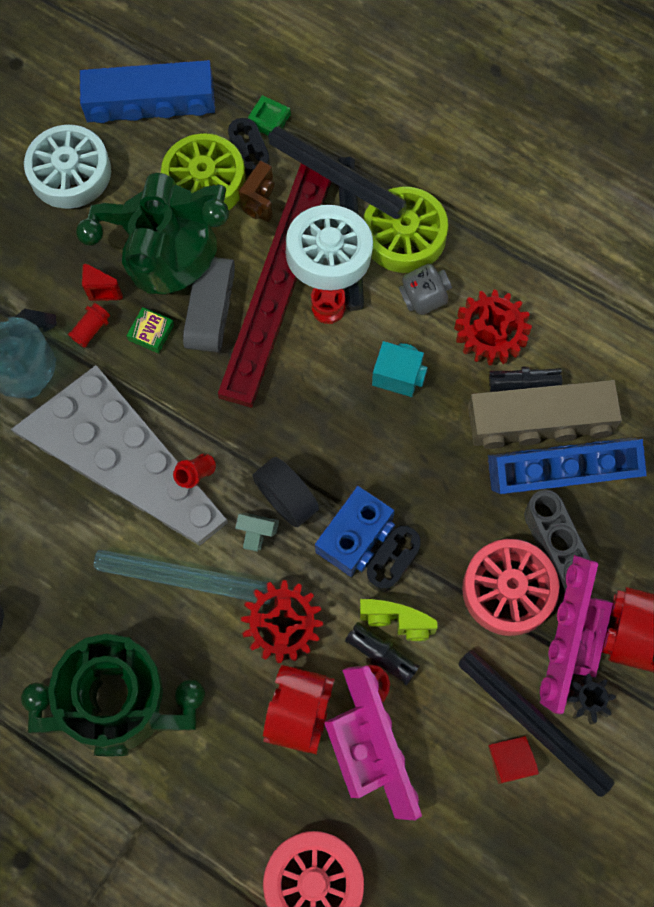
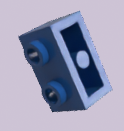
(355, 531)

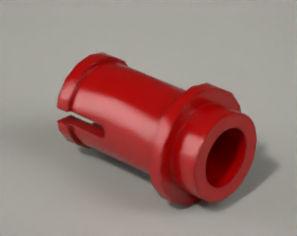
(89, 325)
(189, 472)

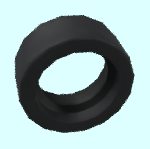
(285, 491)

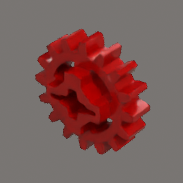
(499, 315)
(281, 639)

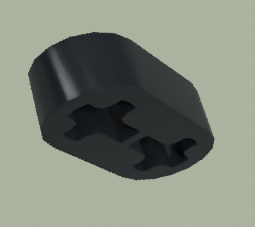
(255, 145)
(400, 563)

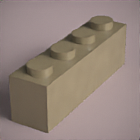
(544, 414)

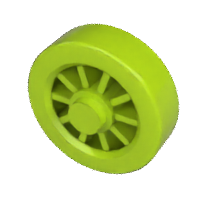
(206, 161)
(408, 231)

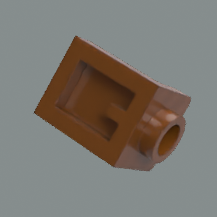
(256, 191)

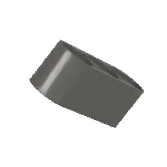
(209, 307)
(556, 525)

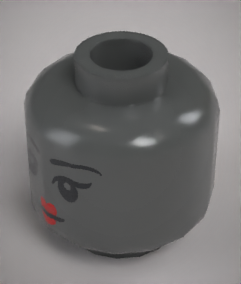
(425, 289)

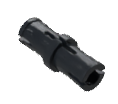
(524, 379)
(382, 653)

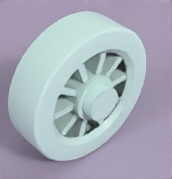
(63, 158)
(328, 256)

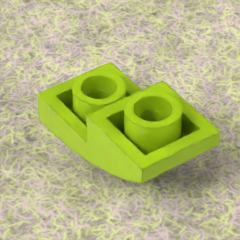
(410, 622)

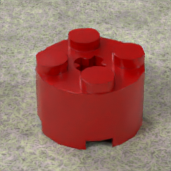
(633, 632)
(298, 709)

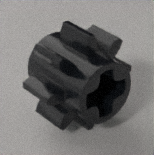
(600, 700)

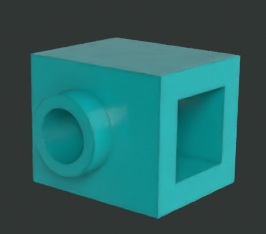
(399, 368)

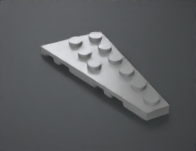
(111, 445)

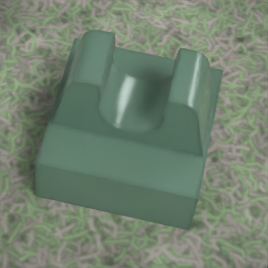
(256, 528)

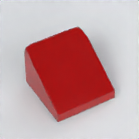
(99, 285)
(513, 760)

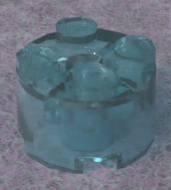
(24, 359)

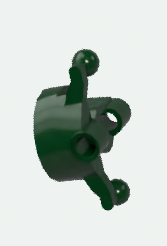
(167, 232)
(75, 690)

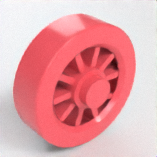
(511, 586)
(314, 881)

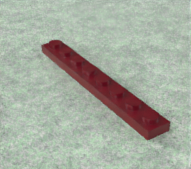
(269, 298)

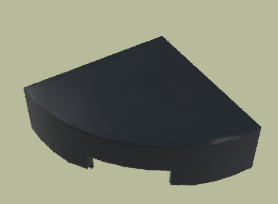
(41, 319)

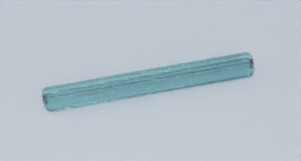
(178, 575)

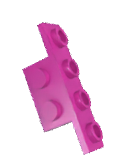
(578, 635)
(368, 747)

